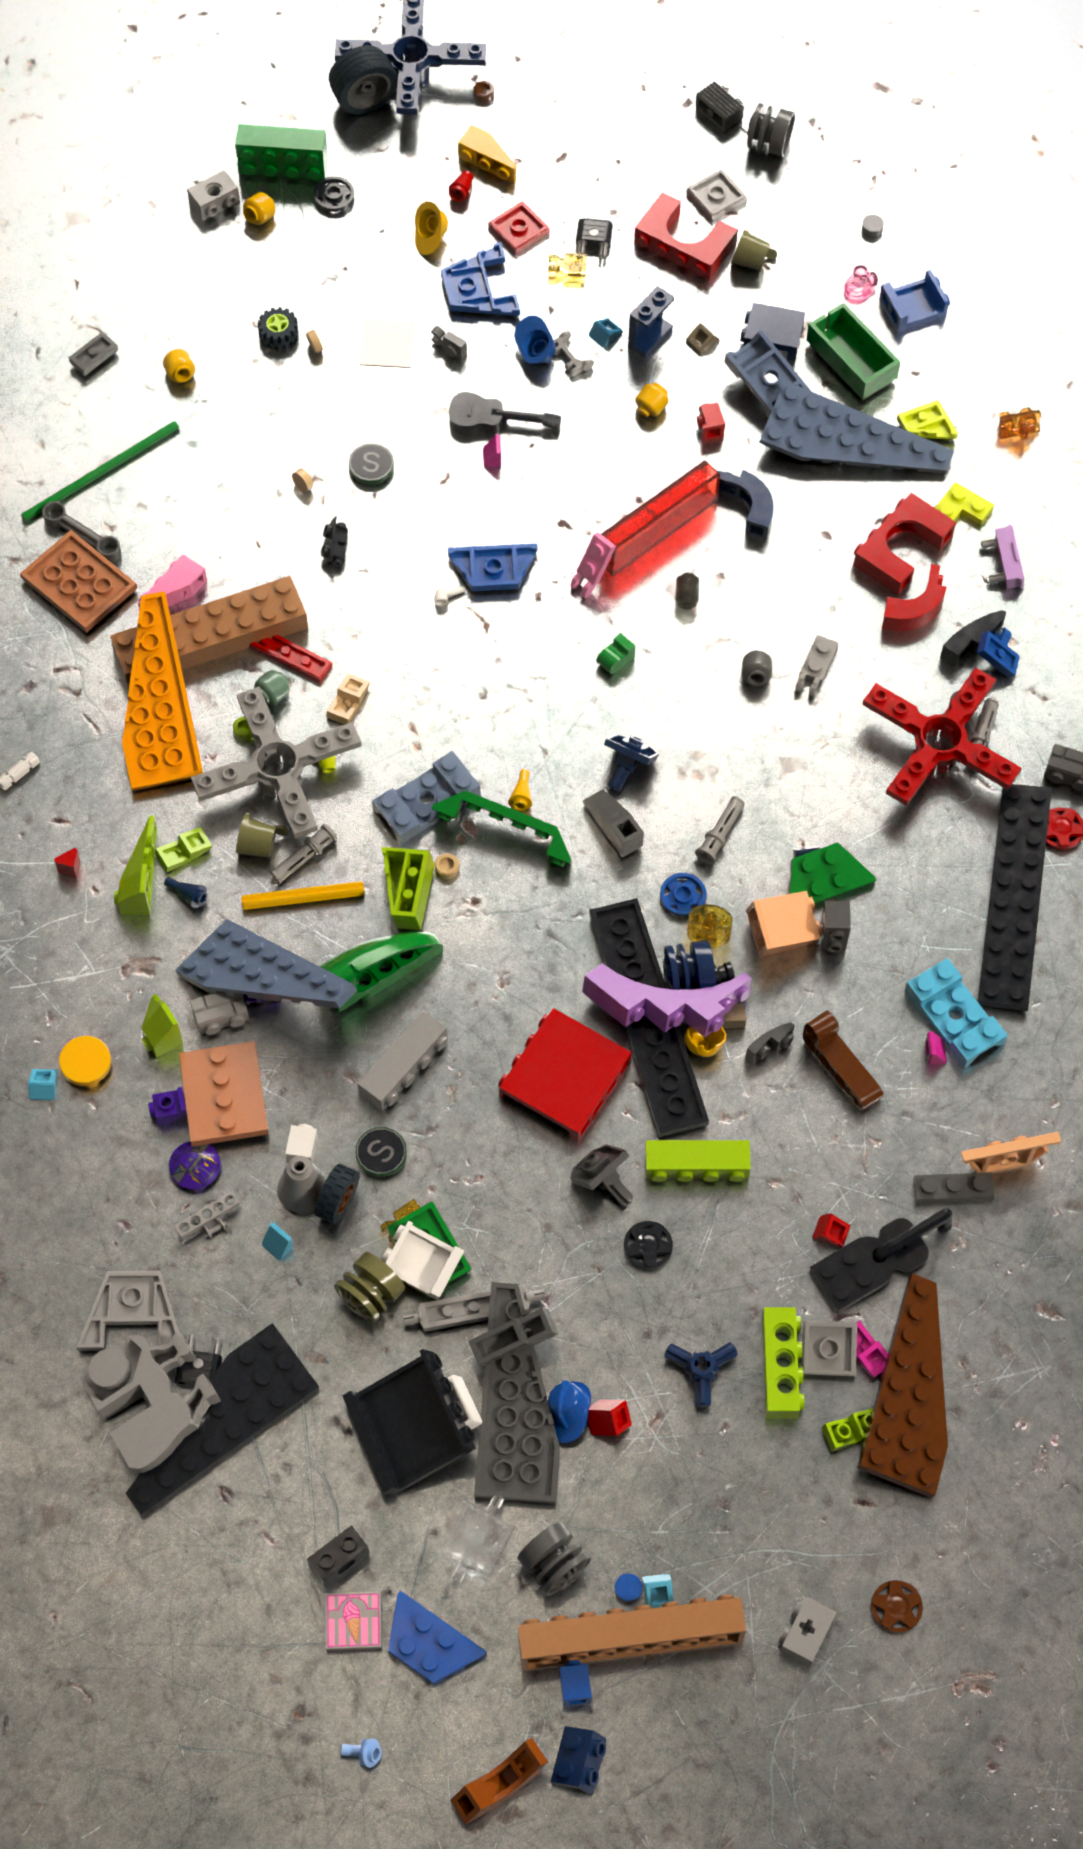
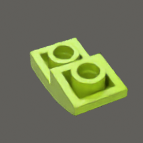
(847, 1431)

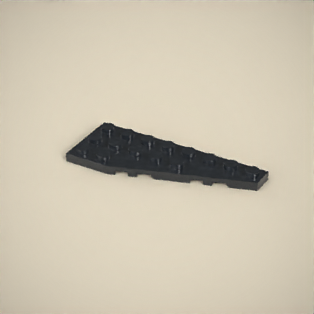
(255, 1389)

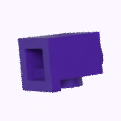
(174, 1112)

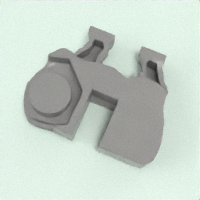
(136, 1371)

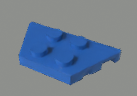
(493, 565)
(428, 1642)

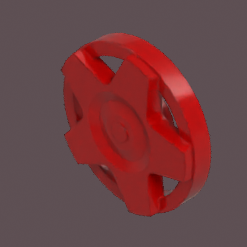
(1063, 827)

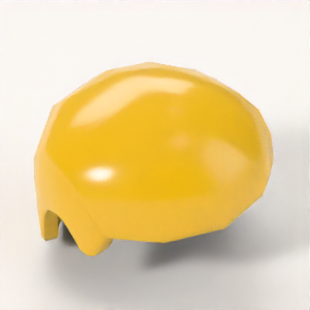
(705, 1046)

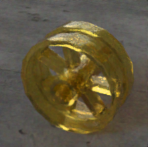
(710, 922)

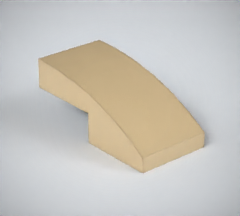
(348, 699)

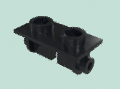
(334, 534)

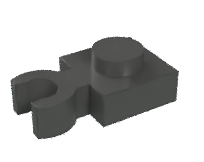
(452, 344)

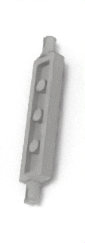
(462, 1309)

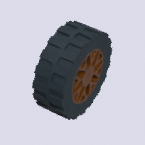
(336, 1193)

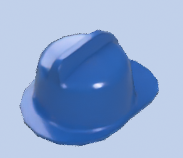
(534, 340)
(569, 1409)

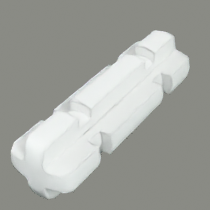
(18, 770)

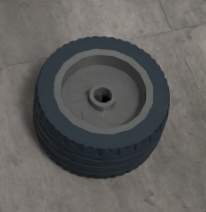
(363, 80)

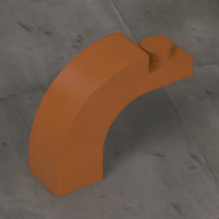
(500, 1783)

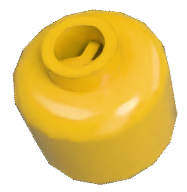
(259, 208)
(179, 365)
(651, 400)

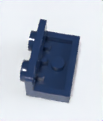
(579, 1759)

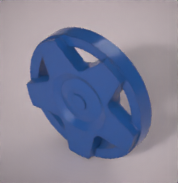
(682, 894)

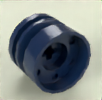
(689, 968)

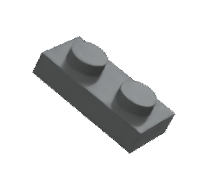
(93, 353)

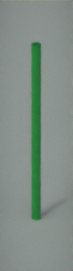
(101, 470)

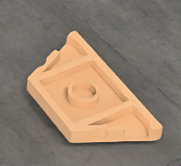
(1009, 1155)

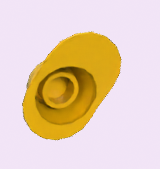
(429, 227)

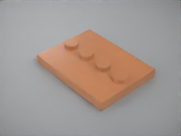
(78, 581)
(223, 1093)

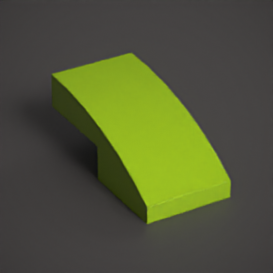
(184, 850)

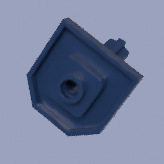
(630, 752)

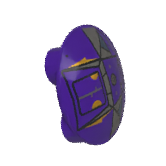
(194, 1166)

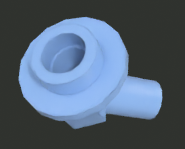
(368, 1753)

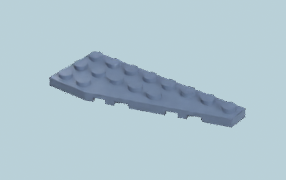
(828, 431)
(248, 964)

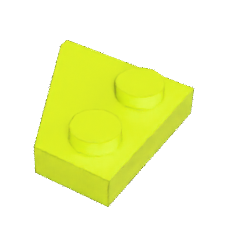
(928, 422)

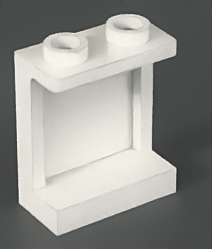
(422, 1260)

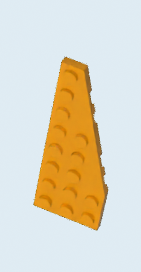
(158, 720)

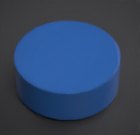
(628, 1588)

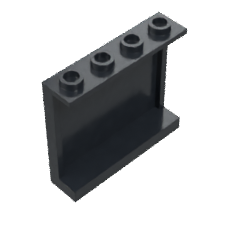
(410, 1423)

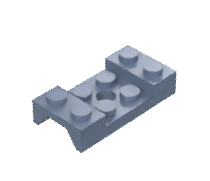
(756, 361)
(405, 810)

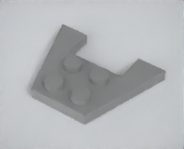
(129, 1300)

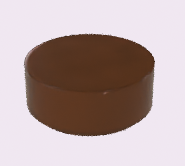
(483, 91)

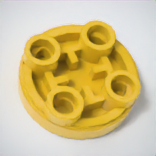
(85, 1061)

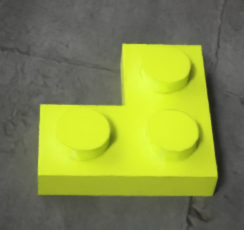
(965, 502)

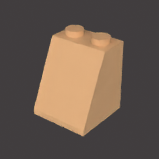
(783, 923)

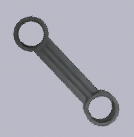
(89, 536)

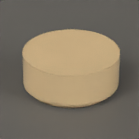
(314, 341)
(302, 480)
(446, 866)

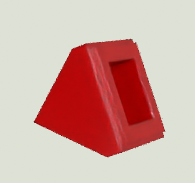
(68, 863)

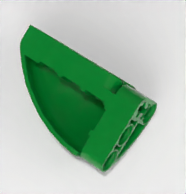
(369, 957)

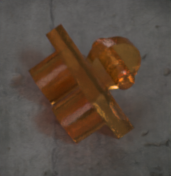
(1019, 424)

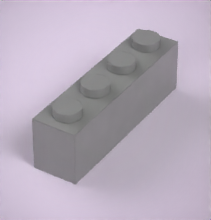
(403, 1060)

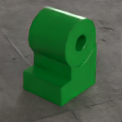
(617, 654)

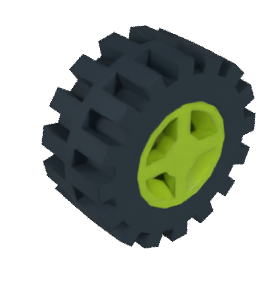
(281, 320)

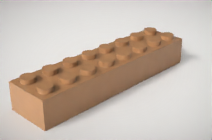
(225, 625)
(631, 1632)

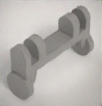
(574, 365)

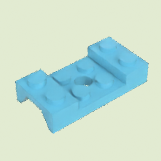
(941, 991)

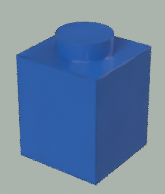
(575, 1683)

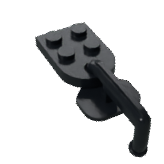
(853, 1273)

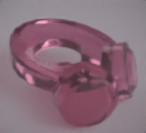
(860, 272)

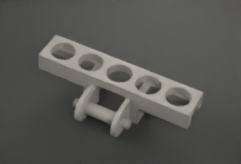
(216, 1213)

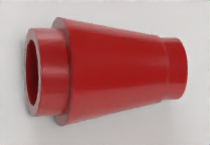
(461, 186)

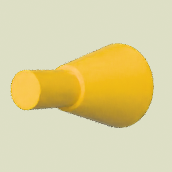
(521, 796)

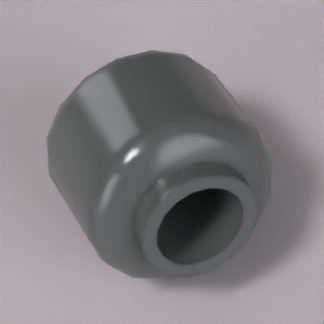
(757, 668)

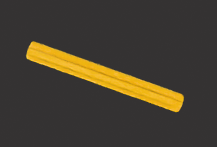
(302, 895)

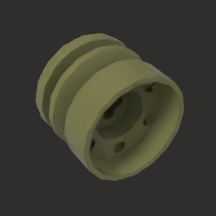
(371, 1285)

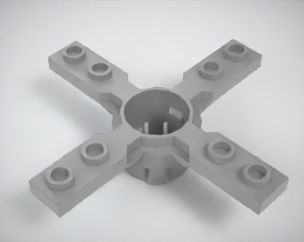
(270, 750)

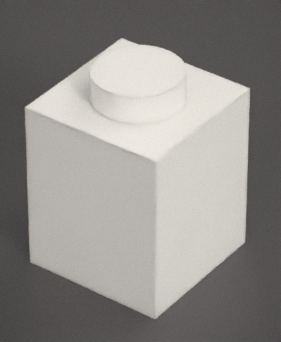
(302, 1142)

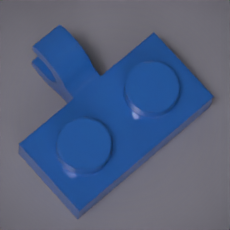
(995, 650)

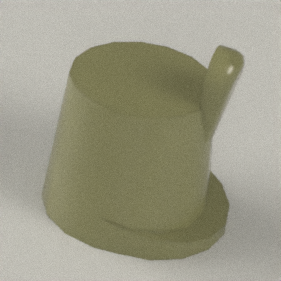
(752, 251)
(257, 837)

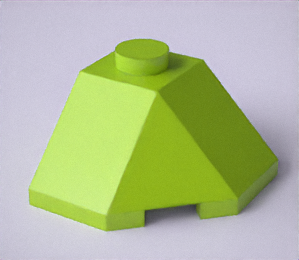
(160, 1028)

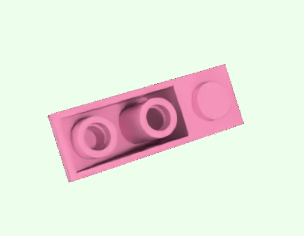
(180, 581)

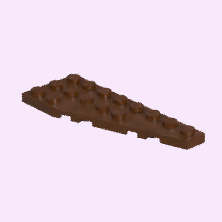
(908, 1419)

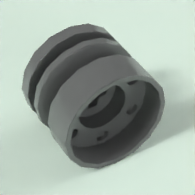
(770, 129)
(550, 1553)

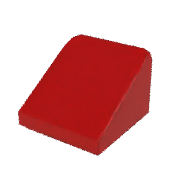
(831, 1230)

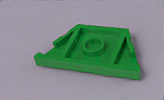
(827, 873)

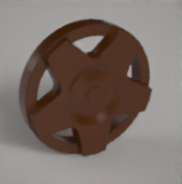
(896, 1606)

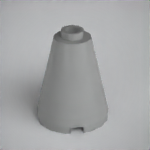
(300, 1185)

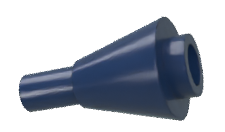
(193, 894)

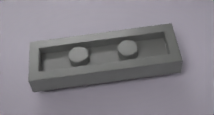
(953, 1187)

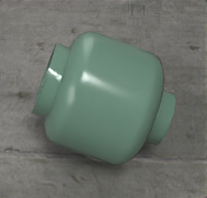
(273, 686)

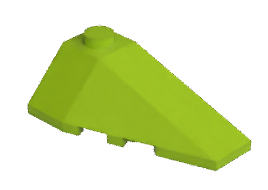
(137, 879)

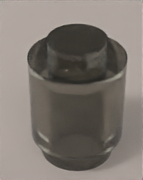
(687, 590)

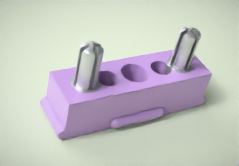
(1009, 557)

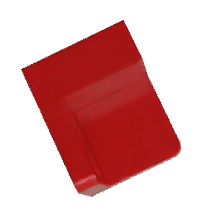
(608, 1417)

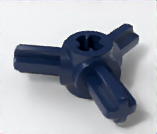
(711, 1364)

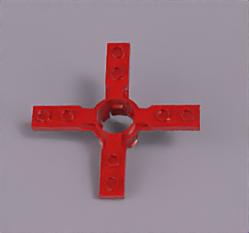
(951, 727)

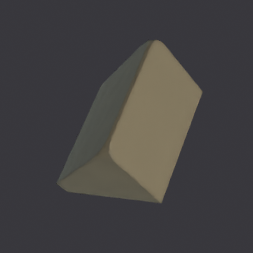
(702, 338)
(735, 1017)

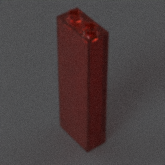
(662, 515)

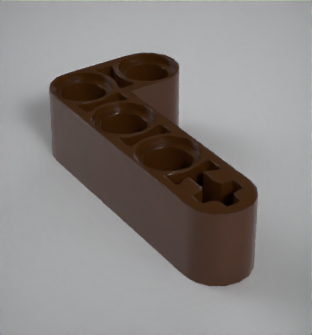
(839, 1061)

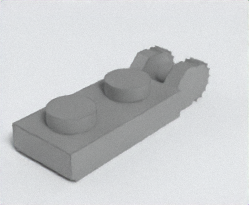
(817, 663)

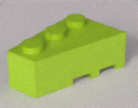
(408, 882)

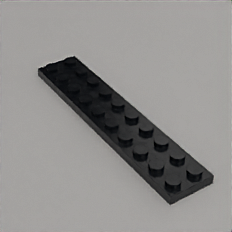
(1015, 897)
(658, 1054)

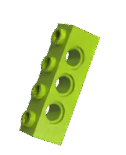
(779, 1404)

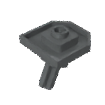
(599, 1169)

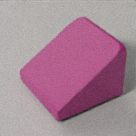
(492, 452)
(935, 1049)

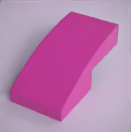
(869, 1354)

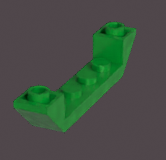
(451, 808)

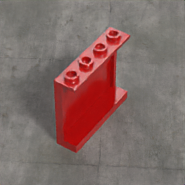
(565, 1072)

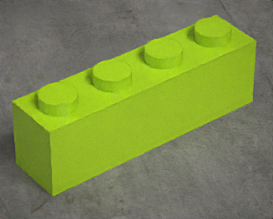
(697, 1160)

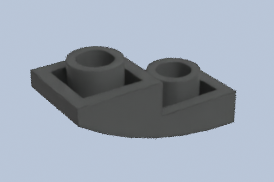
(773, 1039)

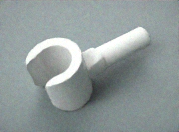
(442, 595)

